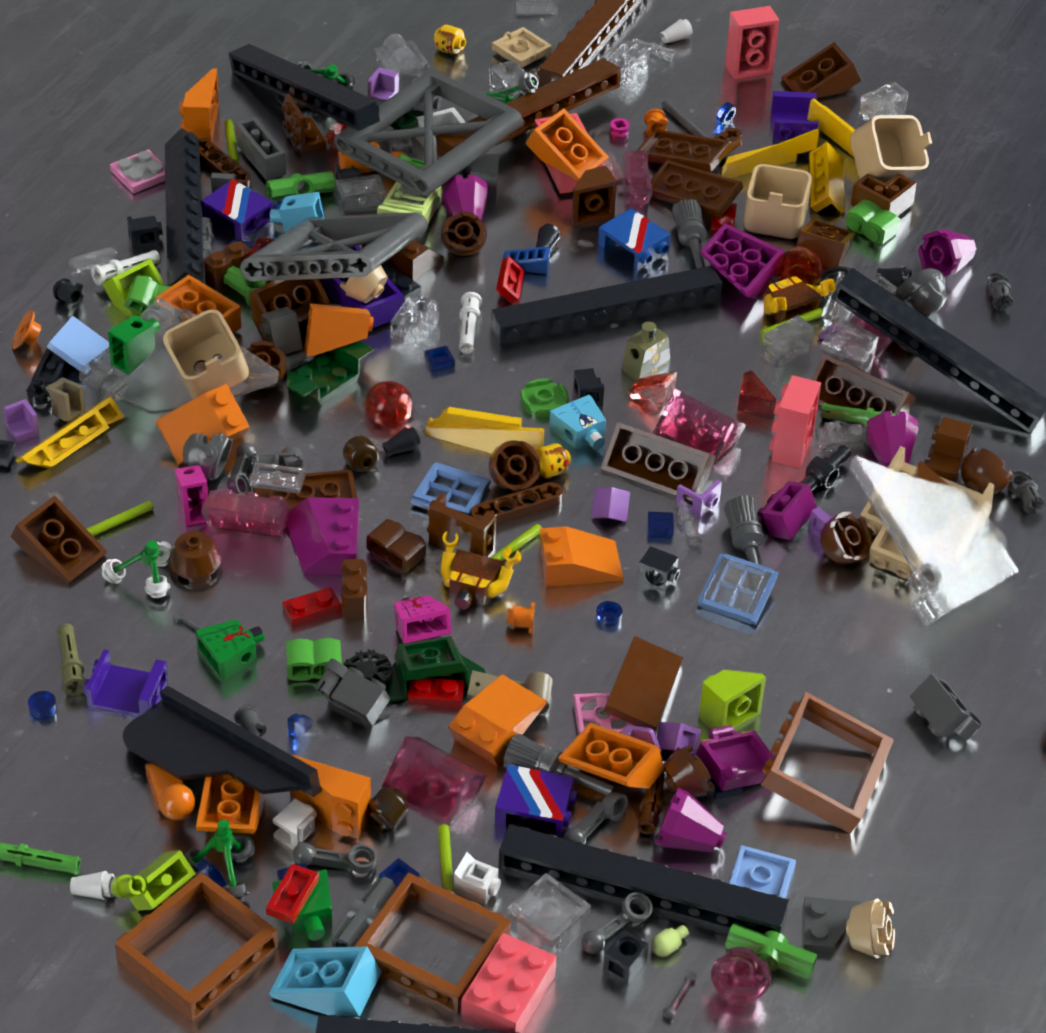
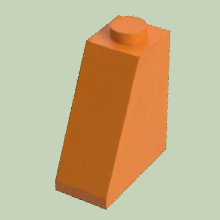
(335, 327)

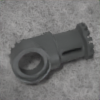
(999, 290)
(279, 458)
(1026, 491)
(249, 720)

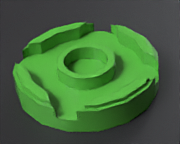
(542, 396)

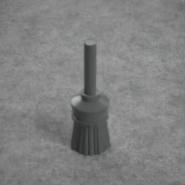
(690, 227)
(744, 525)
(530, 755)

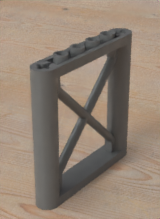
(500, 124)
(333, 258)

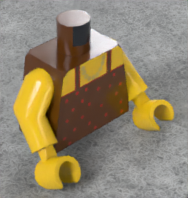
(794, 297)
(474, 576)

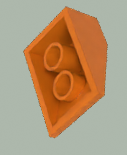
(201, 106)
(566, 145)
(198, 298)
(207, 414)
(577, 557)
(495, 717)
(231, 801)
(342, 801)

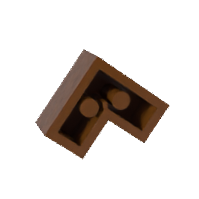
(893, 195)
(949, 448)

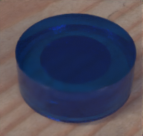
(726, 113)
(609, 613)
(42, 704)

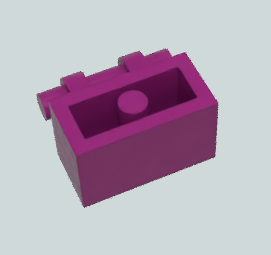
(787, 510)

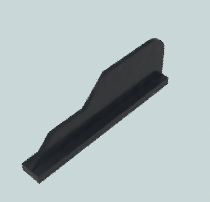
(201, 744)

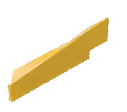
(772, 155)
(481, 429)
(73, 435)

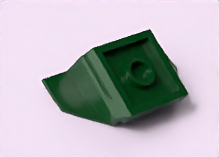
(329, 372)
(427, 659)

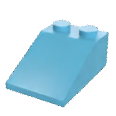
(328, 980)

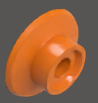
(27, 331)

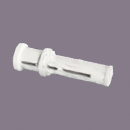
(117, 267)
(469, 315)

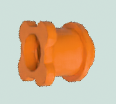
(655, 120)
(521, 617)

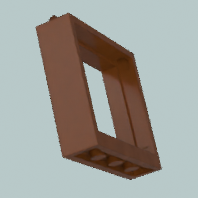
(844, 727)
(417, 979)
(220, 980)

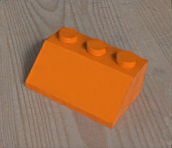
(614, 756)

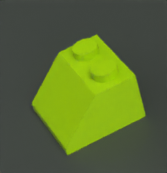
(119, 286)
(731, 698)

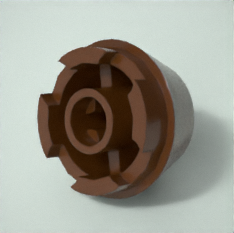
(464, 234)
(194, 557)
(687, 773)

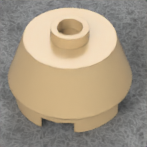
(365, 287)
(871, 928)

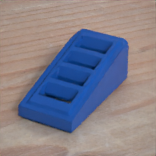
(531, 259)

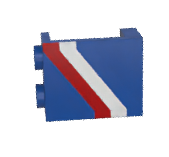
(636, 235)

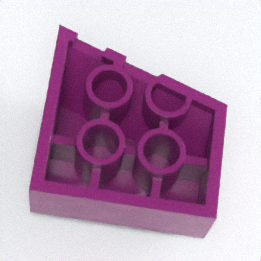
(742, 259)
(324, 533)

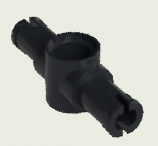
(826, 470)

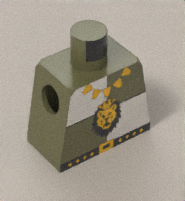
(646, 352)

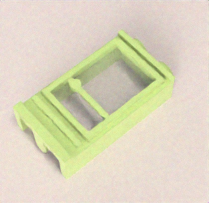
(405, 200)

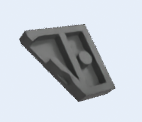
(824, 923)

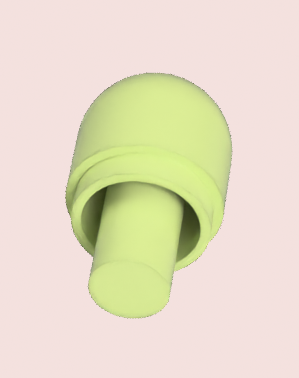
(668, 940)

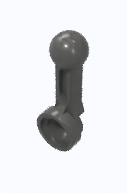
(238, 481)
(612, 808)
(308, 854)
(594, 941)

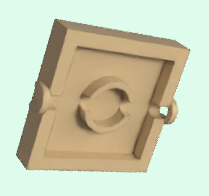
(521, 47)

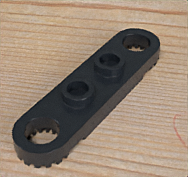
(48, 371)

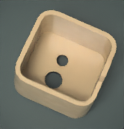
(890, 147)
(777, 201)
(200, 341)

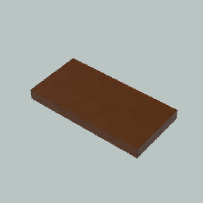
(685, 149)
(680, 182)
(317, 485)
(643, 684)

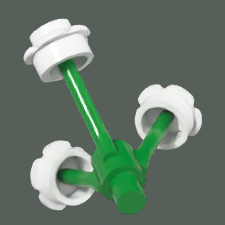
(153, 555)

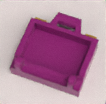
(733, 757)

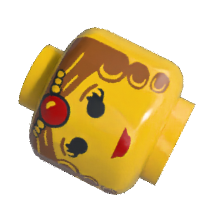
(449, 39)
(553, 460)

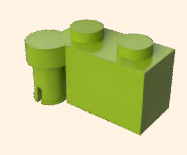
(155, 881)

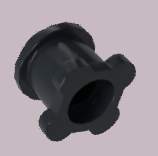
(347, 172)
(68, 292)

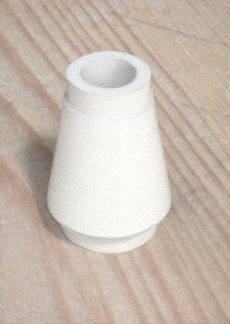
(678, 31)
(93, 885)

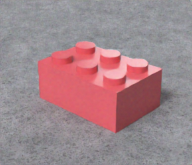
(751, 42)
(795, 421)
(508, 986)

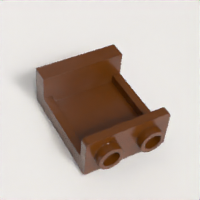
(474, 534)

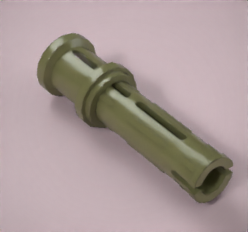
(71, 668)

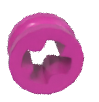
(619, 128)

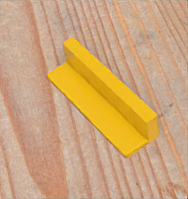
(831, 125)
(827, 178)

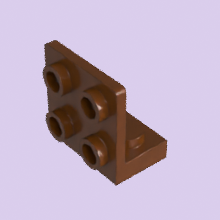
(301, 129)

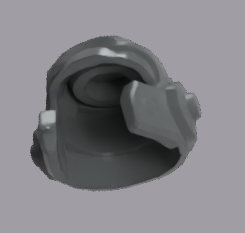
(926, 290)
(210, 455)

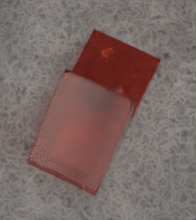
(657, 387)
(756, 397)

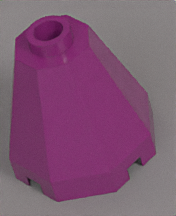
(464, 195)
(946, 251)
(888, 433)
(689, 825)

